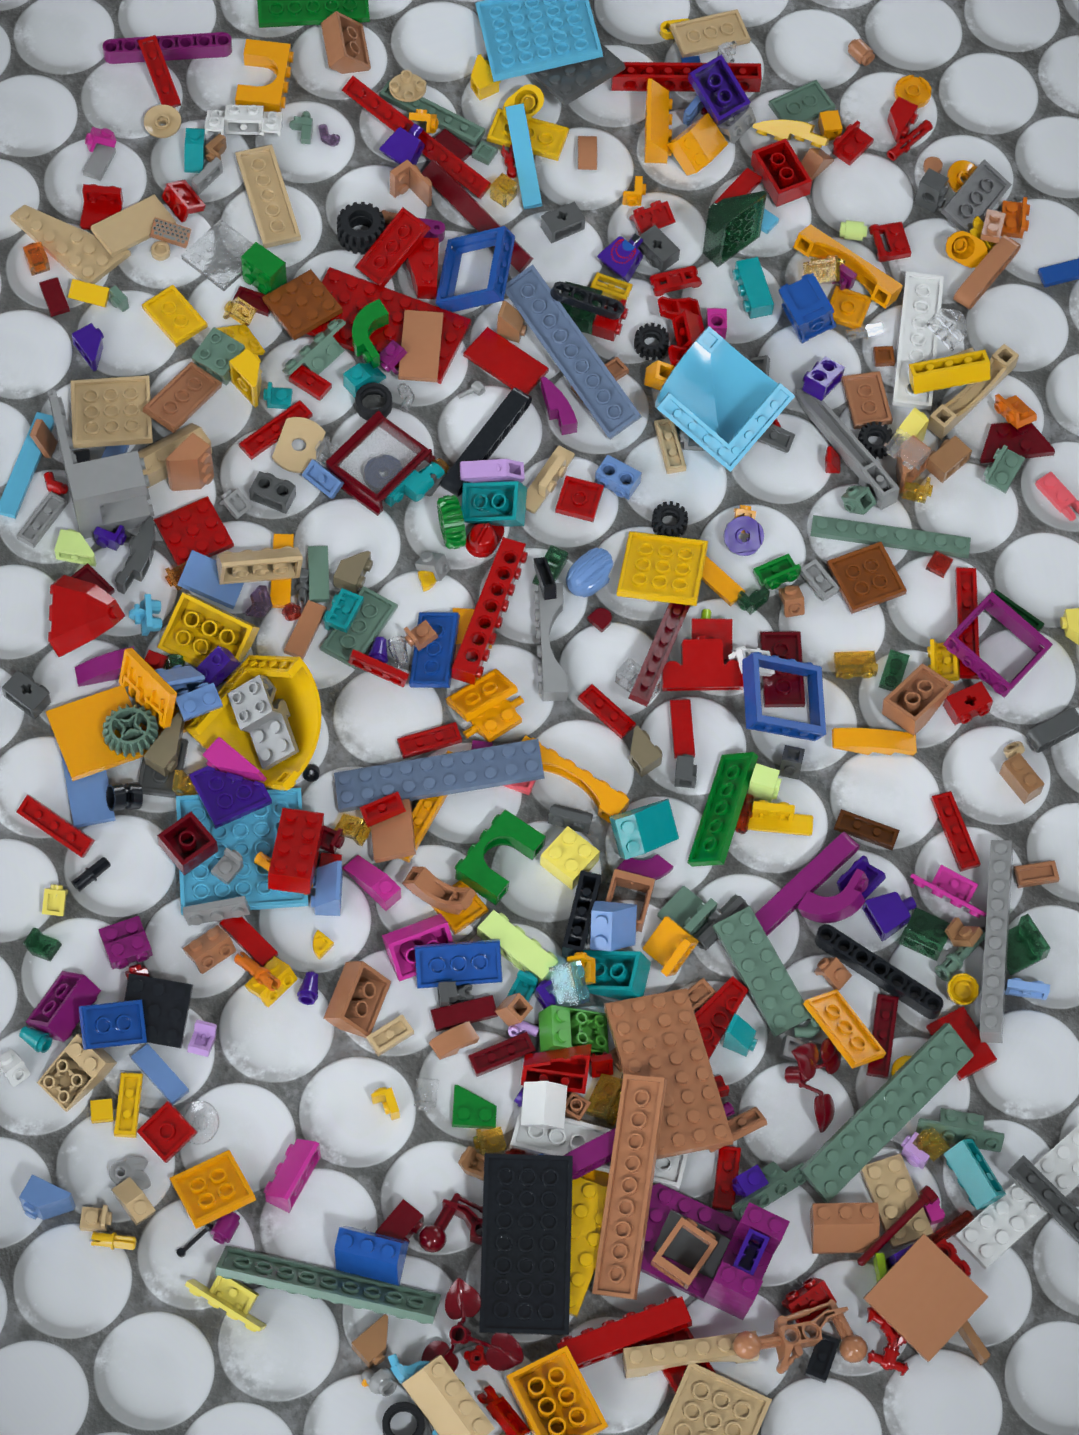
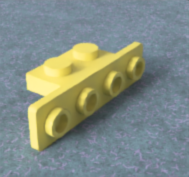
(230, 1296)

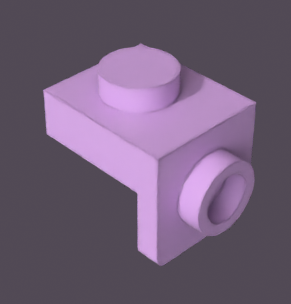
(202, 1038)
(914, 1156)

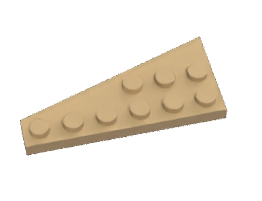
(68, 245)

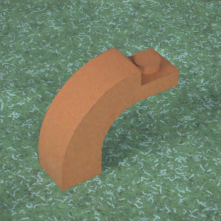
(437, 893)

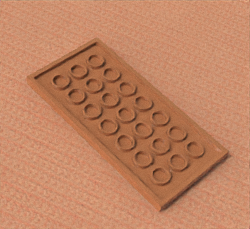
(663, 1040)

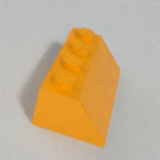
(657, 123)

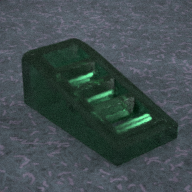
(557, 557)

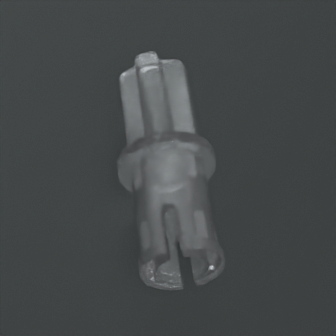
(865, 331)

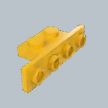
(779, 819)

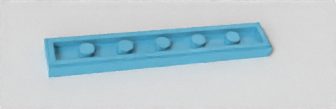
(523, 156)
(23, 472)

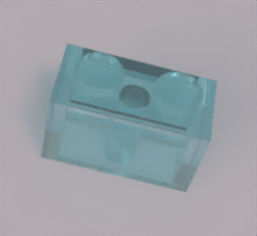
(569, 984)

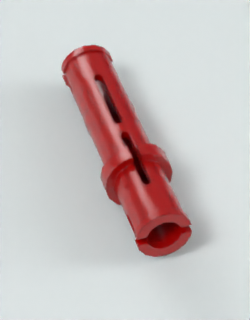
(895, 152)

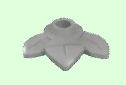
(132, 1168)

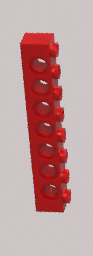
(674, 76)
(508, 551)

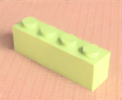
(516, 946)

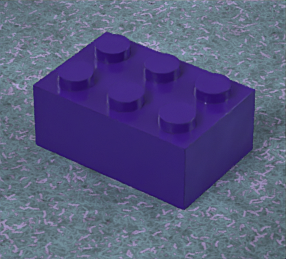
(719, 90)

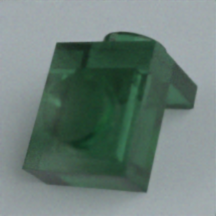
(41, 945)

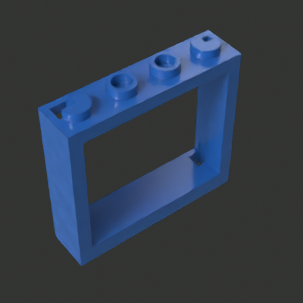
(503, 241)
(775, 725)

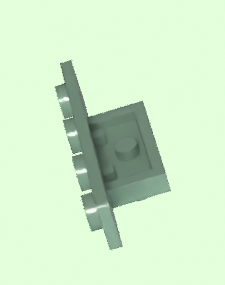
(320, 352)
(959, 1126)
(779, 1185)

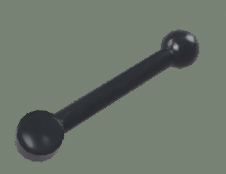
(181, 1252)

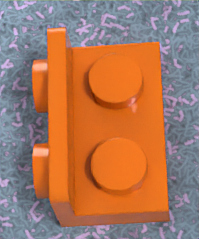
(1015, 218)
(1014, 411)

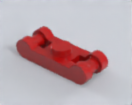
(675, 280)

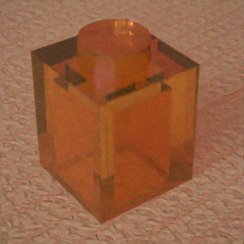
(36, 258)

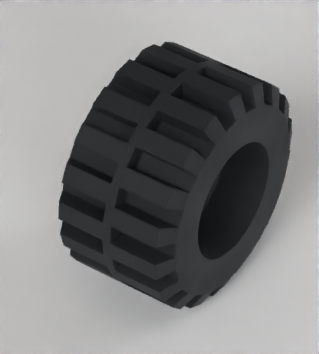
(359, 215)

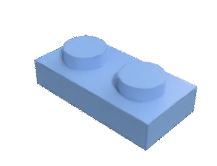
(1022, 988)

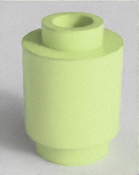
(853, 230)

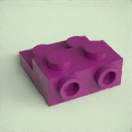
(125, 943)

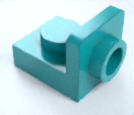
(278, 397)

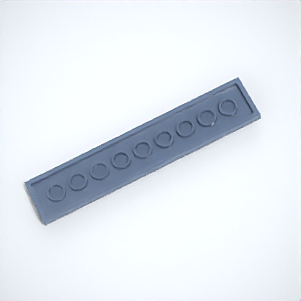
(571, 352)
(441, 774)

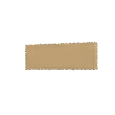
(670, 446)

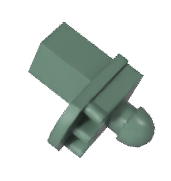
(305, 125)

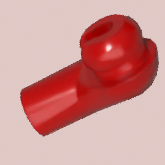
(55, 486)

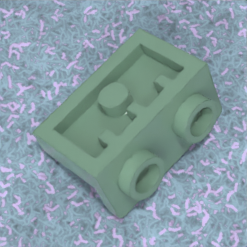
(1004, 469)

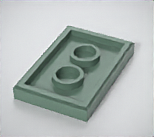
(802, 103)

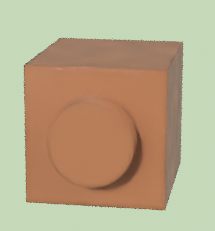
(513, 1009)

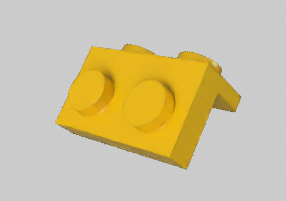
(943, 661)
(279, 970)

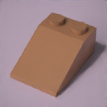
(916, 699)

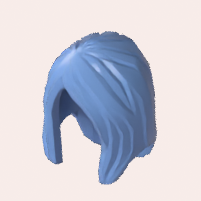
(589, 572)

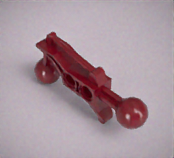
(433, 1237)

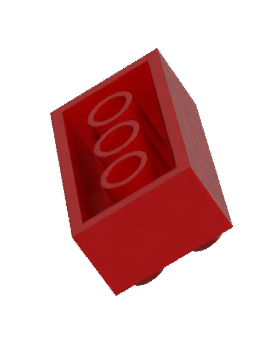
(296, 851)

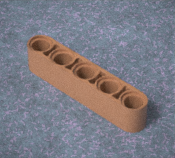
(987, 272)

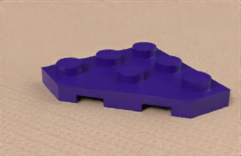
(228, 795)

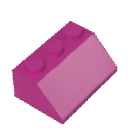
(401, 943)
(293, 1174)

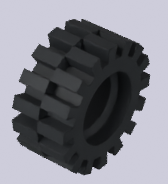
(651, 332)
(879, 431)
(669, 510)

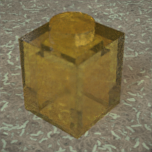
(503, 190)

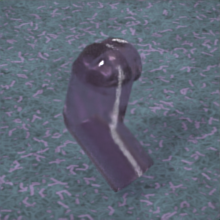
(326, 138)

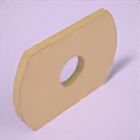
(294, 429)

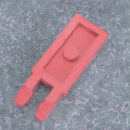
(1058, 495)

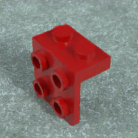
(99, 204)

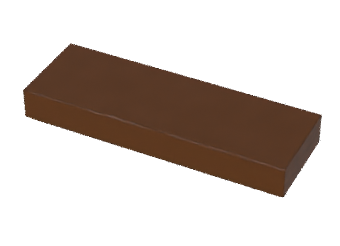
(866, 829)

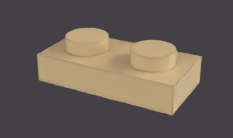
(390, 1035)

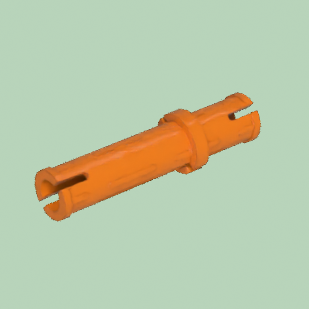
(261, 974)

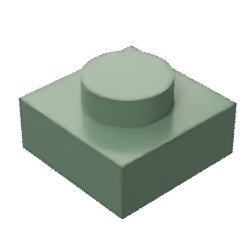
(118, 298)

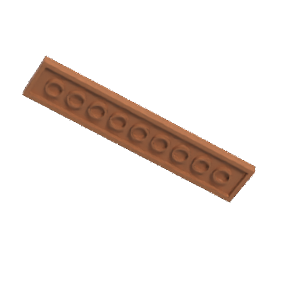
(629, 1186)

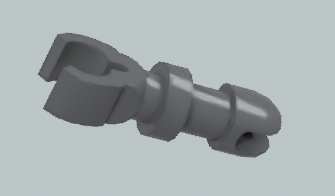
(302, 587)

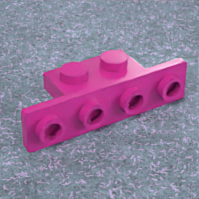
(953, 886)

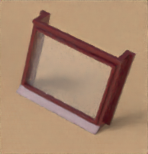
(377, 461)

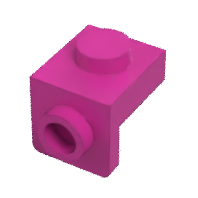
(100, 136)

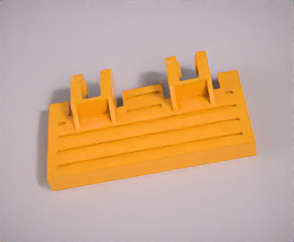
(147, 687)

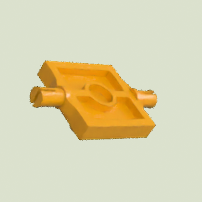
(496, 720)

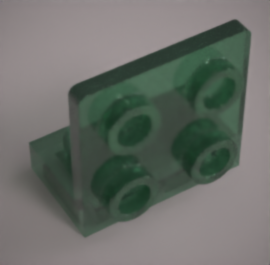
(925, 934)
(1025, 946)

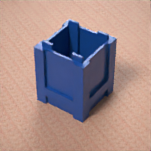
(807, 307)

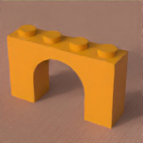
(275, 57)

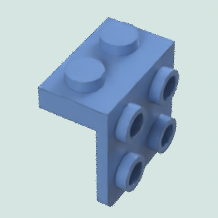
(198, 701)

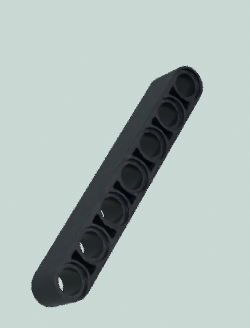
(489, 437)
(884, 980)

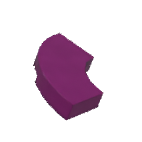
(652, 868)

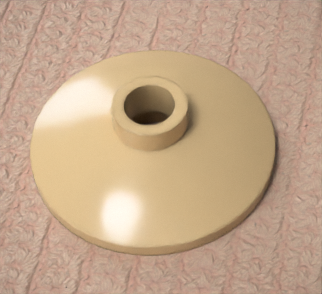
(162, 115)

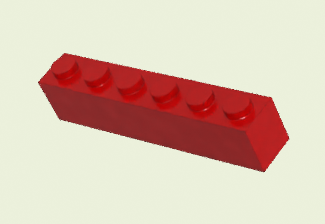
(631, 1331)

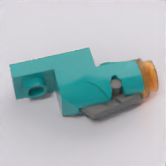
(420, 483)

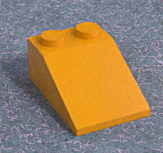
(698, 145)

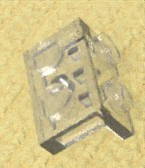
(908, 449)

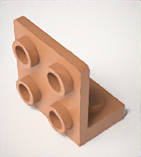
(409, 176)

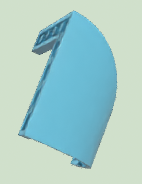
(721, 398)

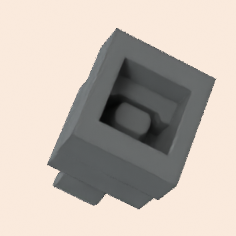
(448, 993)

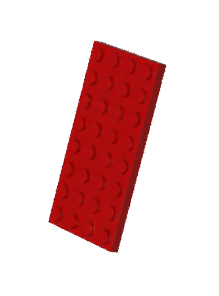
(356, 293)

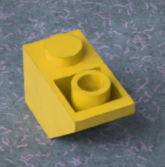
(482, 79)

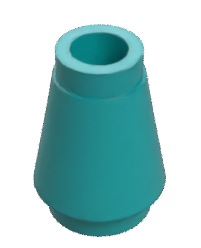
(37, 1039)

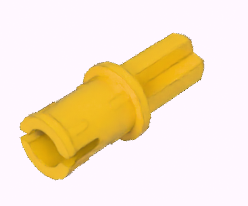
(113, 1240)

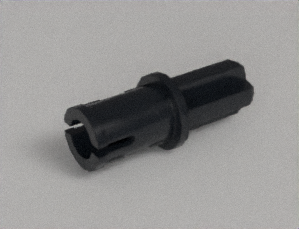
(91, 874)

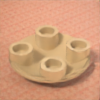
(407, 87)

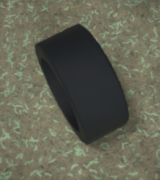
(370, 389)
(403, 1407)

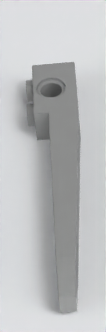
(850, 449)

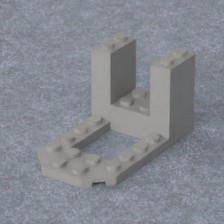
(105, 489)

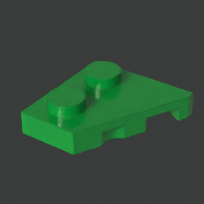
(472, 1110)

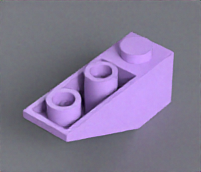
(492, 471)

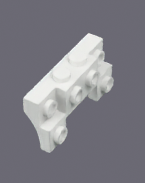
(244, 120)

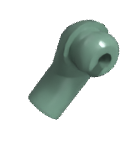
(809, 1031)

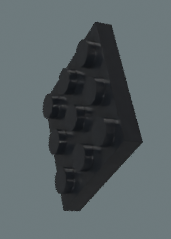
(164, 1007)

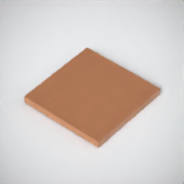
(925, 1297)

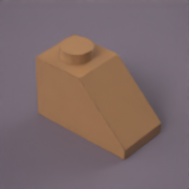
(510, 323)
(372, 1343)

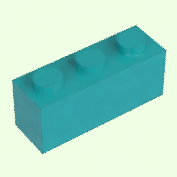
(753, 288)
(974, 1174)

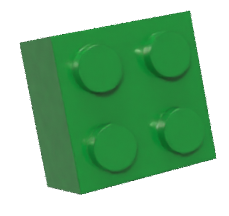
(263, 269)

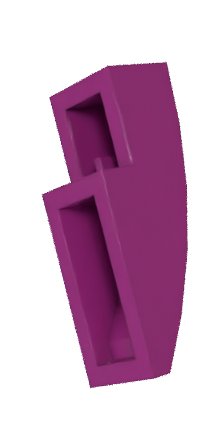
(558, 407)
(100, 668)

